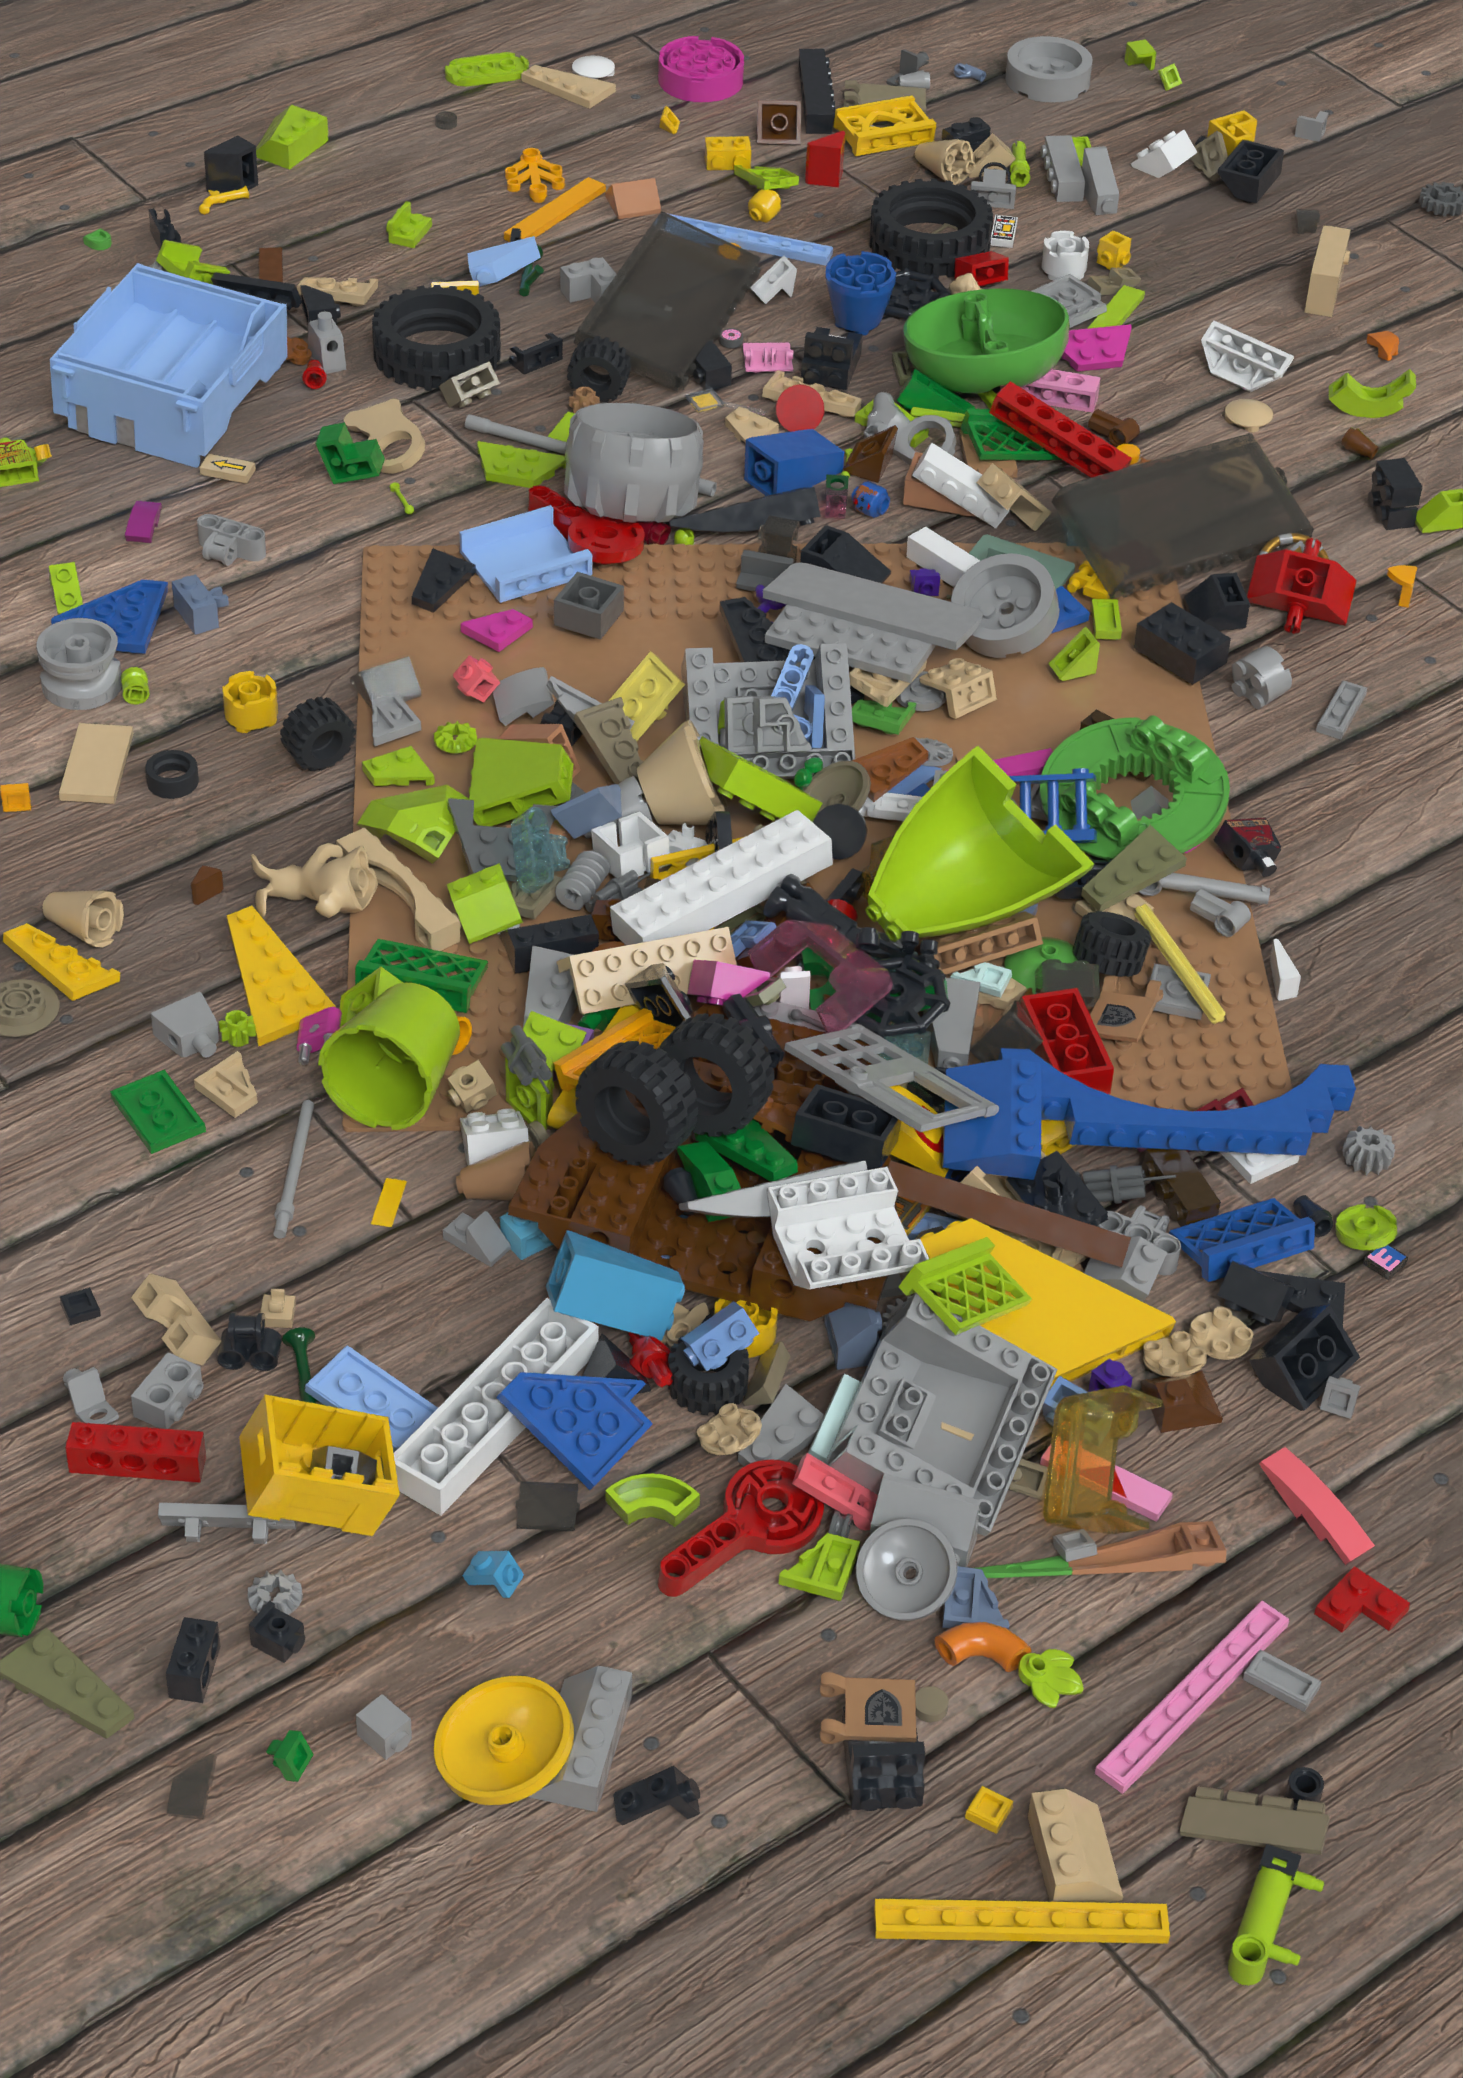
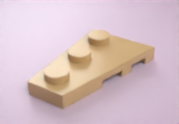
(345, 291)

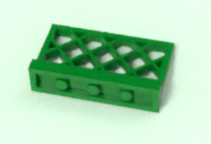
(982, 422)
(454, 989)

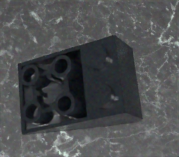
(844, 554)

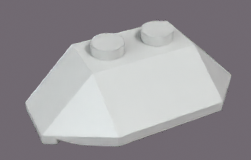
(1242, 358)

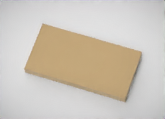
(96, 763)

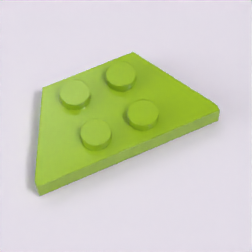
(767, 177)
(517, 465)

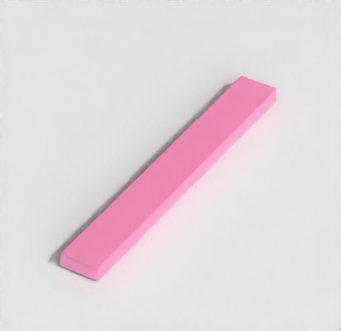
(1191, 1697)

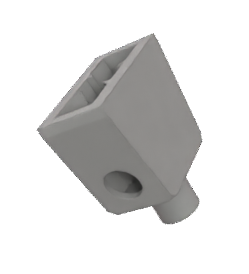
(325, 335)
(187, 1026)

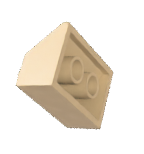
(1072, 1848)

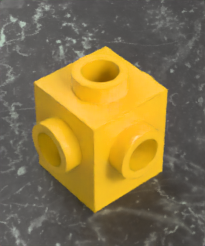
(1114, 250)

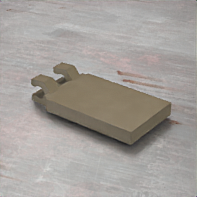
(870, 93)

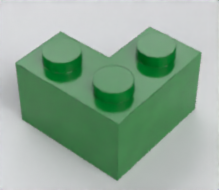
(346, 459)

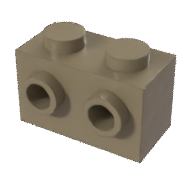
(467, 385)

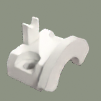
(685, 840)

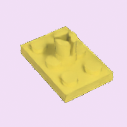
(648, 693)

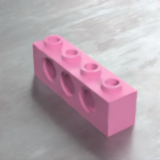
(1066, 390)

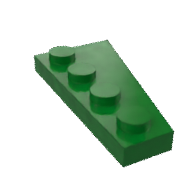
(755, 1151)

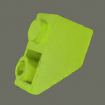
(1441, 512)

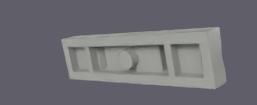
(218, 1515)

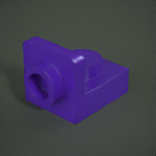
(925, 581)

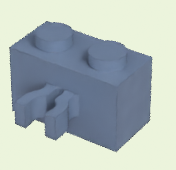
(198, 604)

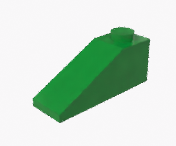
(926, 393)
(708, 1171)

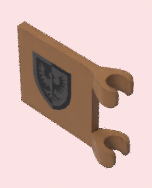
(1124, 1015)
(872, 1709)

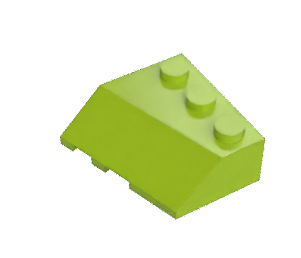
(293, 137)

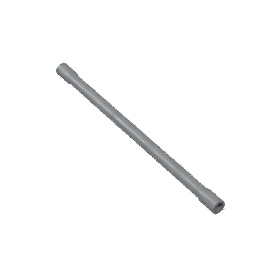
(486, 426)

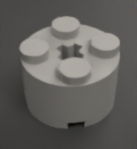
(1261, 676)

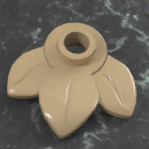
(685, 1322)

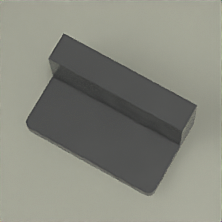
(760, 569)

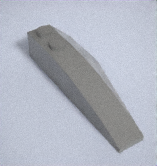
(754, 1200)

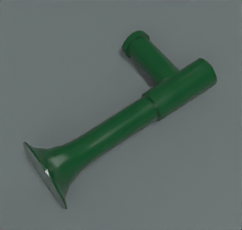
(530, 275)
(299, 1339)

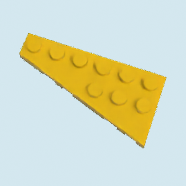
(272, 978)

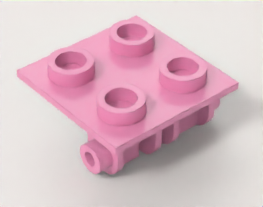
(767, 357)

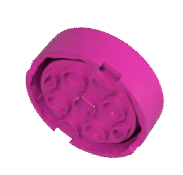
(700, 69)

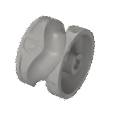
(79, 663)

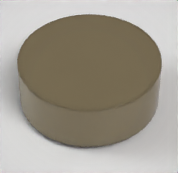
(536, 1133)
(931, 1704)

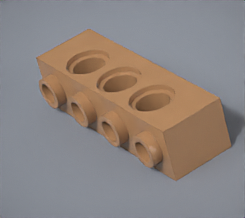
(988, 942)

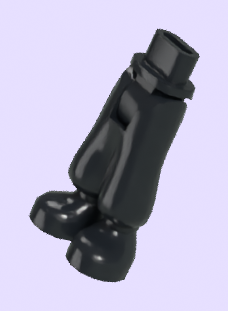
(807, 905)

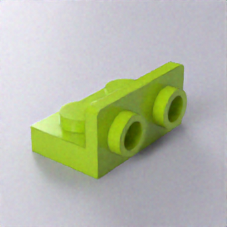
(407, 228)

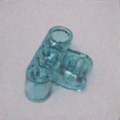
(536, 850)

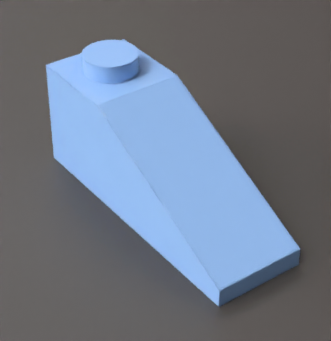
(502, 260)

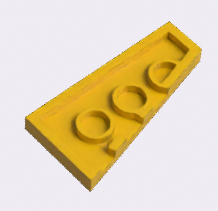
(59, 963)

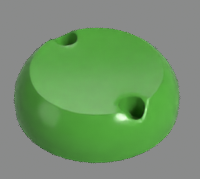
(987, 338)

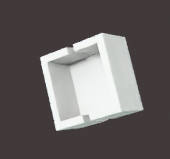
(638, 844)

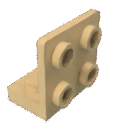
(965, 685)

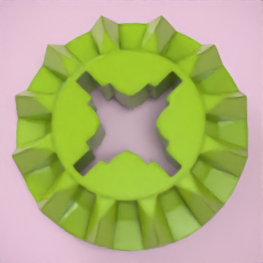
(464, 742)

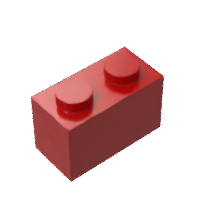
(984, 267)

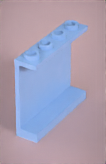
(522, 554)

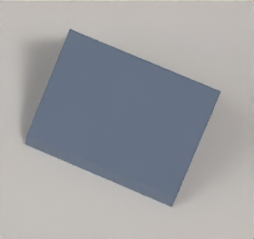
(590, 810)

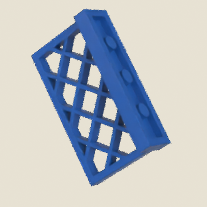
(1253, 1250)

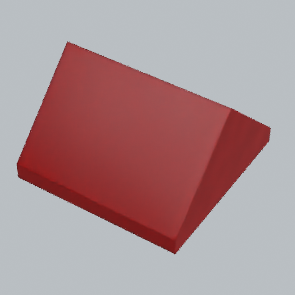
(825, 160)

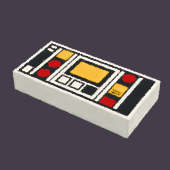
(1003, 231)

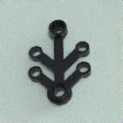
(871, 944)

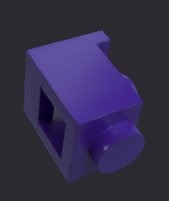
(1109, 1375)

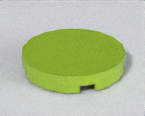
(1366, 1227)

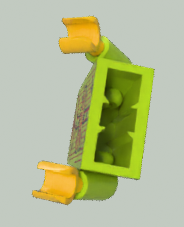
(20, 462)

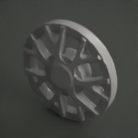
(936, 748)

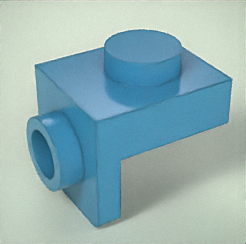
(495, 1569)

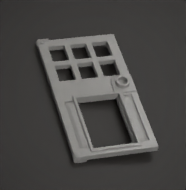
(875, 1080)

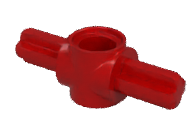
(651, 1358)

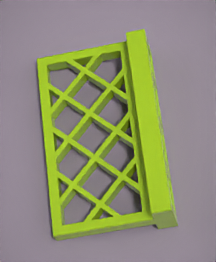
(953, 1268)

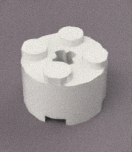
(1065, 255)

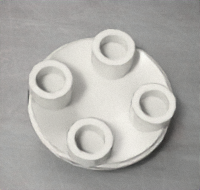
(593, 67)

